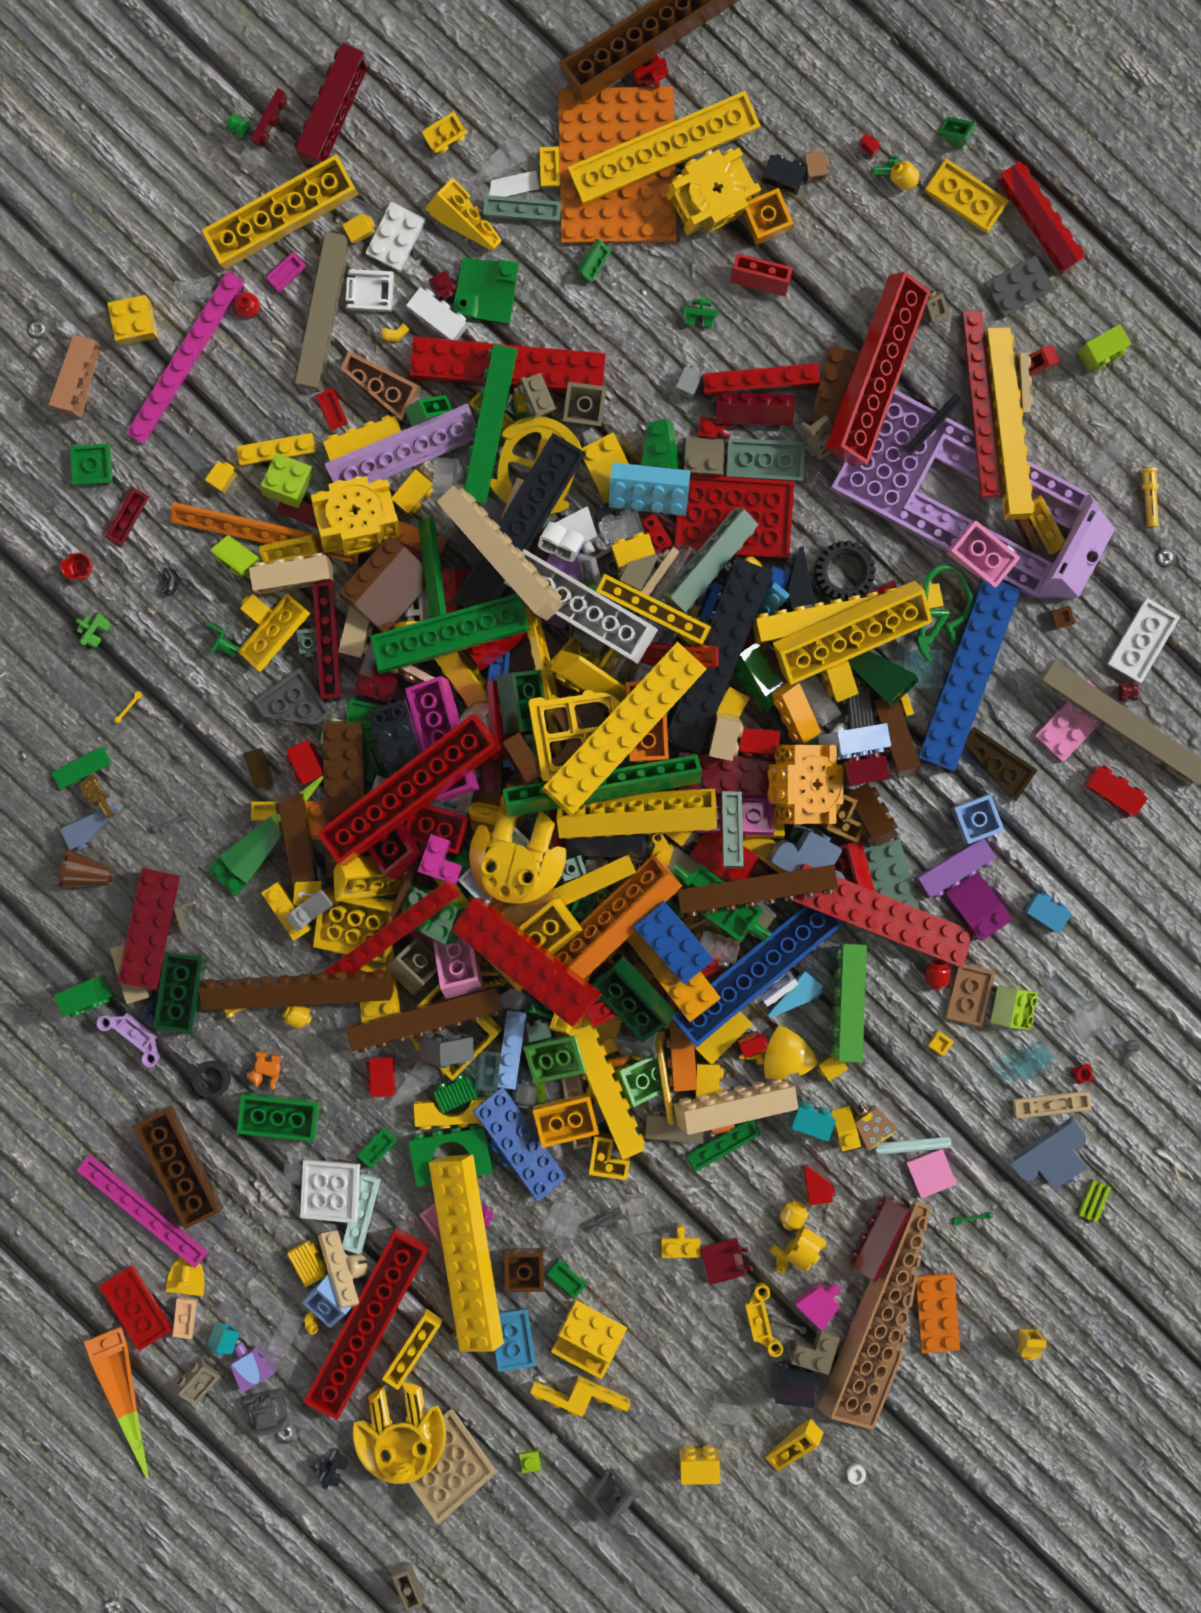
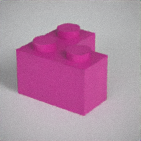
(434, 862)

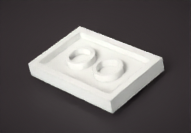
(395, 236)

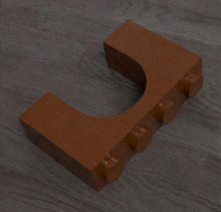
(526, 763)

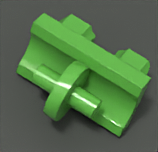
(88, 636)

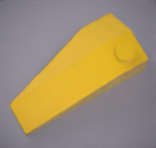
(454, 210)

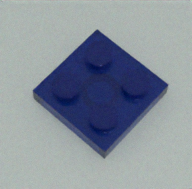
(710, 598)

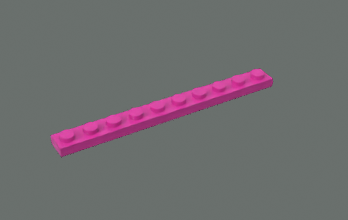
(185, 357)

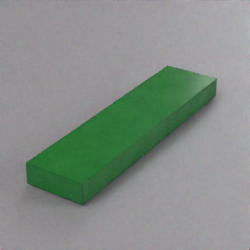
(722, 1145)

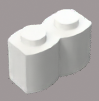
(560, 541)

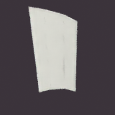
(514, 184)

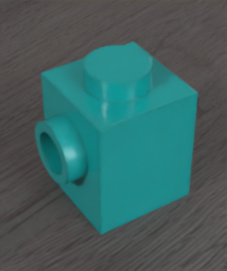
(223, 1338)

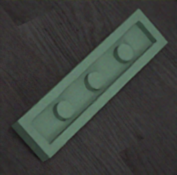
(522, 209)
(732, 829)

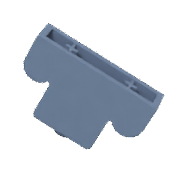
(809, 850)
(1053, 1155)

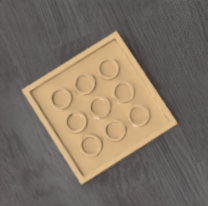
(456, 1475)

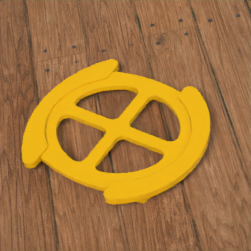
(516, 431)

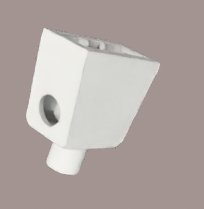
(583, 524)

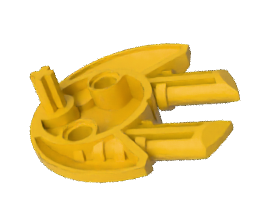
(516, 861)
(400, 1439)

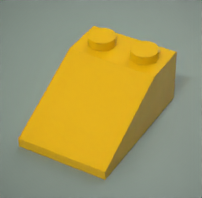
(599, 461)

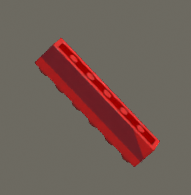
(1040, 217)

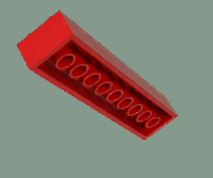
(466, 362)
(878, 369)
(409, 790)
(366, 1323)

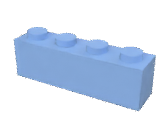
(511, 1048)

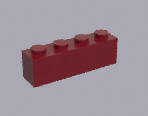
(755, 408)

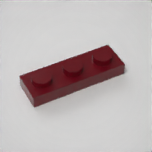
(269, 118)

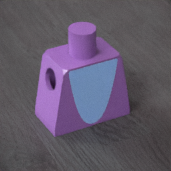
(250, 1367)

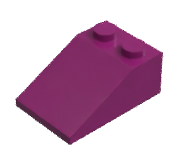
(978, 906)

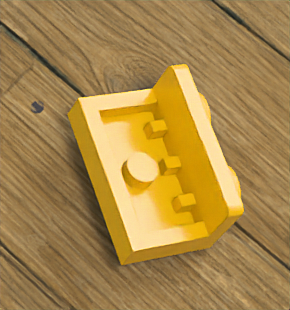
(444, 132)

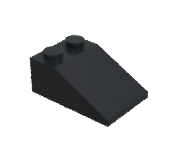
(799, 583)
(792, 1385)

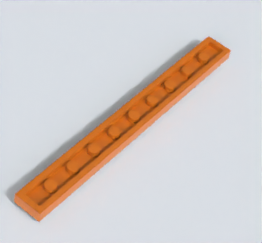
(245, 528)

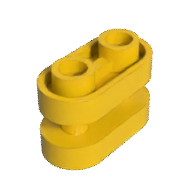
(483, 814)

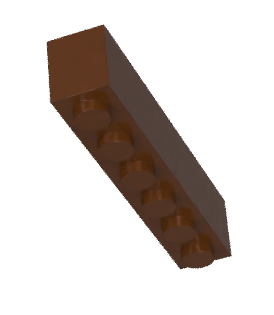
(296, 839)

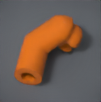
(619, 1061)

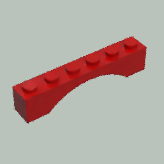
(737, 381)

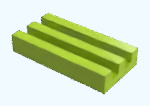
(1095, 1217)

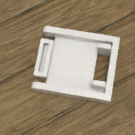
(366, 290)

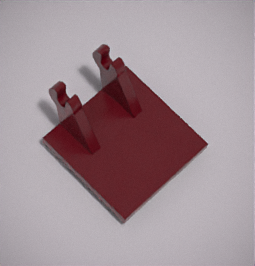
(724, 1261)

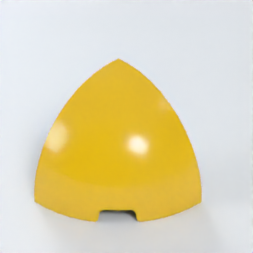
(787, 1055)

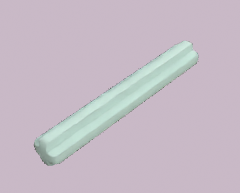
(913, 1145)

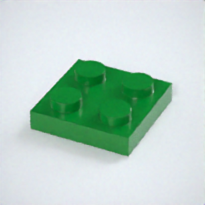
(91, 464)

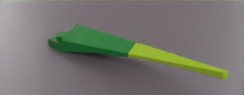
(243, 860)

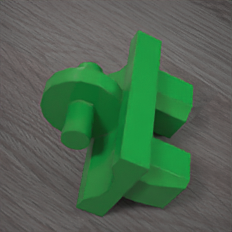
(691, 312)

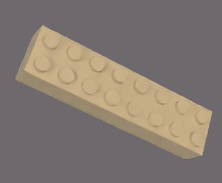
(501, 552)

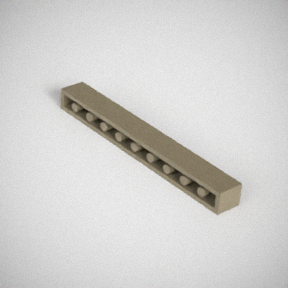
(1122, 721)

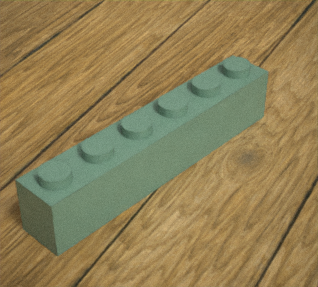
(710, 560)

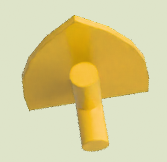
(185, 1279)

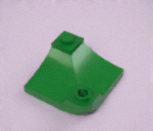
(487, 290)

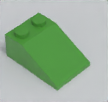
(554, 1058)
(640, 1079)

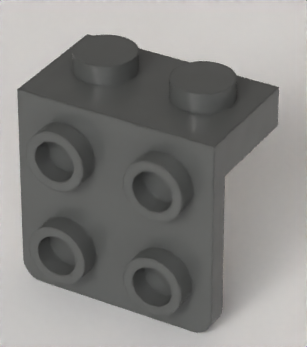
(630, 1044)

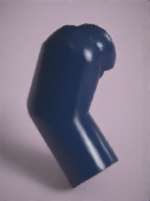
(148, 1009)

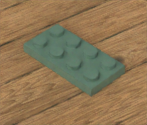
(765, 459)
(891, 872)

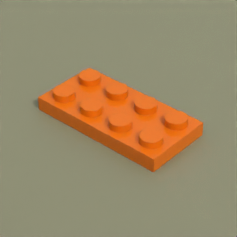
(937, 1312)

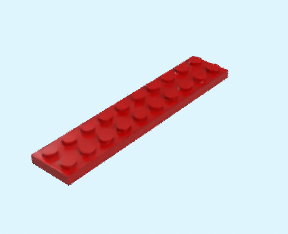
(892, 920)

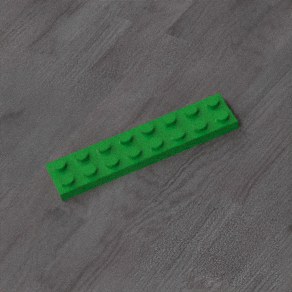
(450, 633)

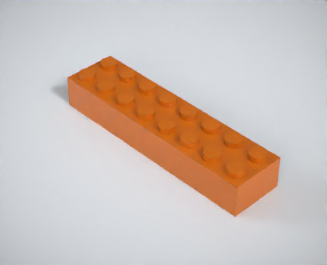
(614, 918)

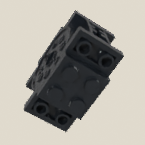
(395, 734)

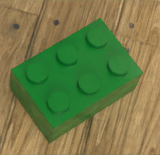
(439, 924)
(84, 997)

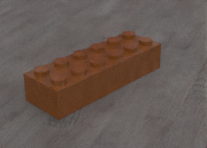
(178, 1167)

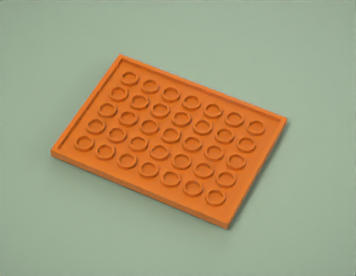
(606, 120)

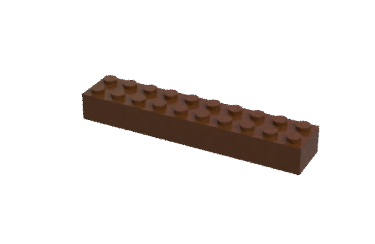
(635, 42)

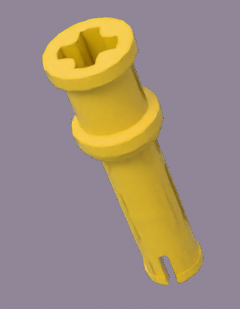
(1151, 520)

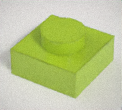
(530, 1461)

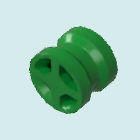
(237, 125)

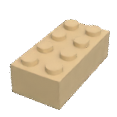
(291, 574)

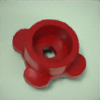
(1087, 1077)

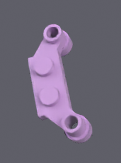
(135, 1033)

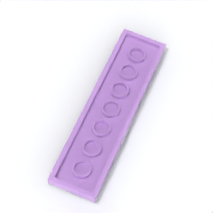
(406, 447)

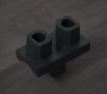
(328, 1467)

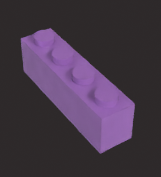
(955, 867)

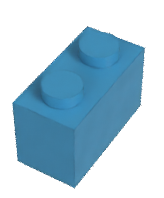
(1047, 912)

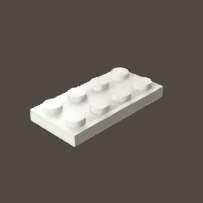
(1143, 640)

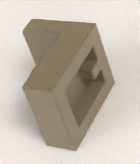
(936, 306)

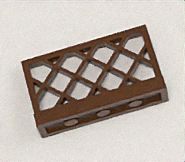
(412, 878)

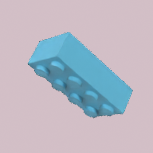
(649, 489)

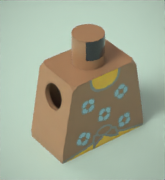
(872, 1125)

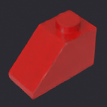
(1043, 360)
(817, 1187)

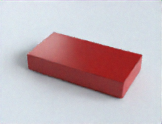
(332, 409)

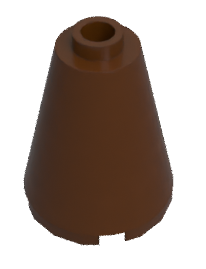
(83, 871)

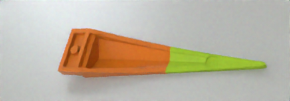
(112, 1368)

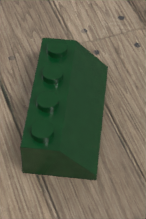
(633, 999)

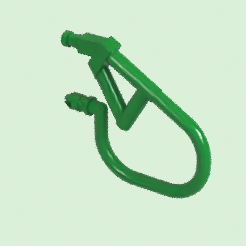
(922, 639)

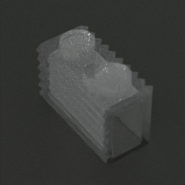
(620, 527)

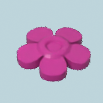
(487, 1215)

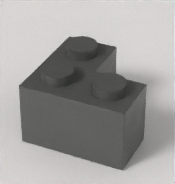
(446, 1049)

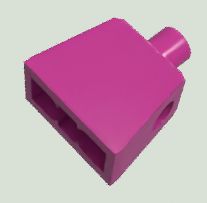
(819, 1303)

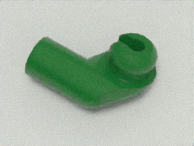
(886, 169)

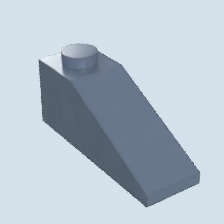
(85, 830)

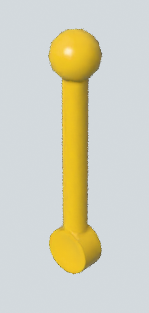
(138, 695)

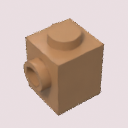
(816, 166)

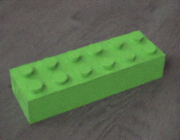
(849, 1003)

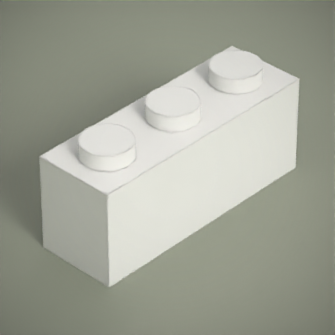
(437, 314)

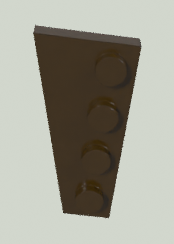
(1003, 765)

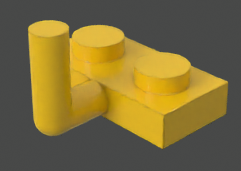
(680, 1246)

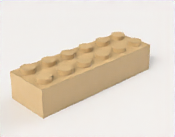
(735, 1106)

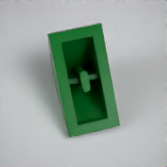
(957, 131)

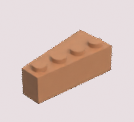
(75, 377)
(382, 384)

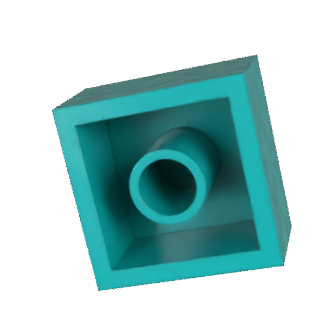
(812, 1121)

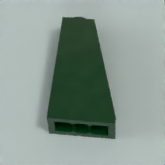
(883, 676)

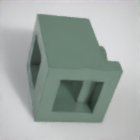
(304, 635)
(577, 869)
(539, 1030)

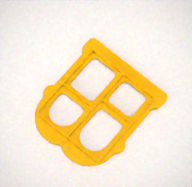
(543, 738)

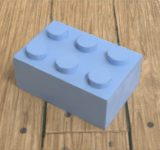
(858, 741)

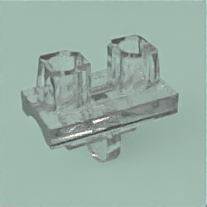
(193, 289)

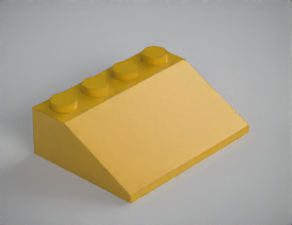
(352, 923)

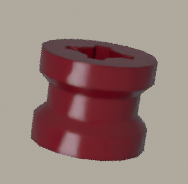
(1128, 692)

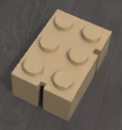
(724, 739)

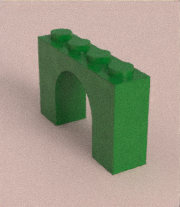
(472, 1138)

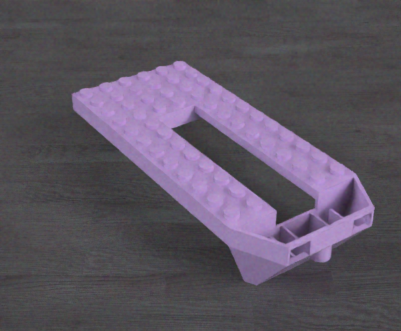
(893, 477)

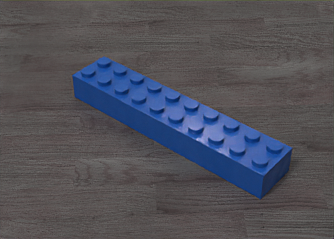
(967, 675)
(759, 970)

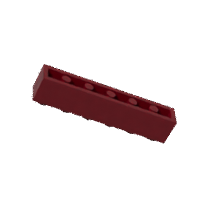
(327, 640)

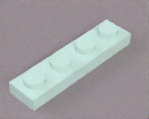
(356, 1232)

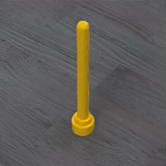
(664, 1077)

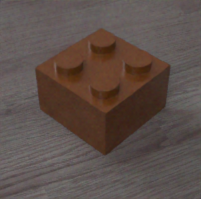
(524, 1269)

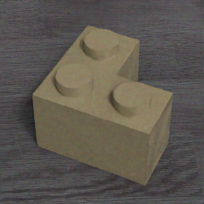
(817, 1355)

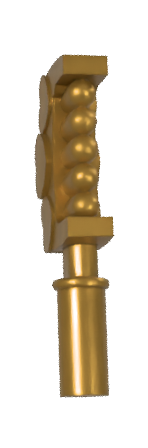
(93, 793)

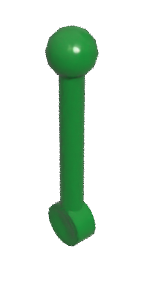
(957, 1220)

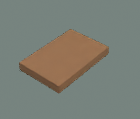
(969, 995)

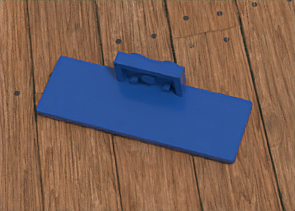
(518, 1144)

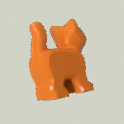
(265, 1067)

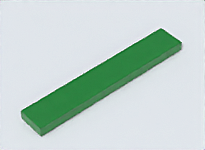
(432, 567)

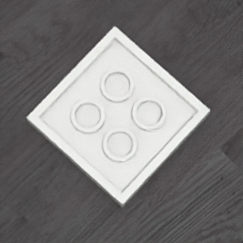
(330, 1191)

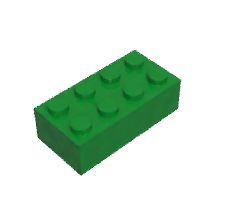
(279, 1116)

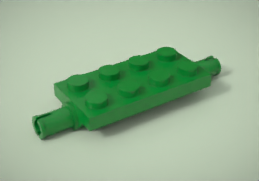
(734, 922)

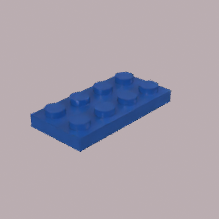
(673, 942)

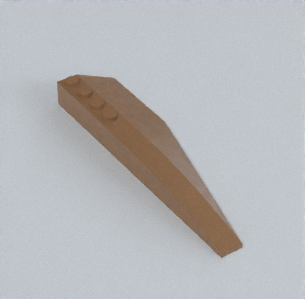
(877, 1333)

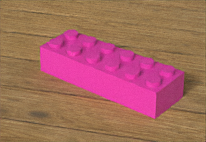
(434, 717)

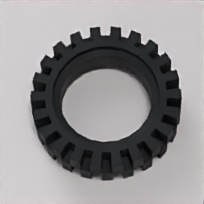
(844, 548)

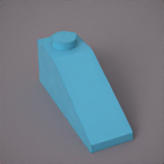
(802, 993)

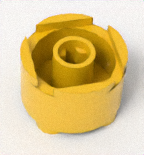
(804, 1249)

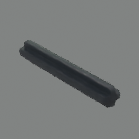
(931, 426)

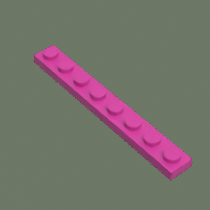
(142, 1211)

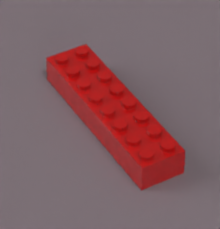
(526, 962)

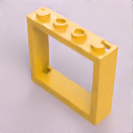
(485, 1022)

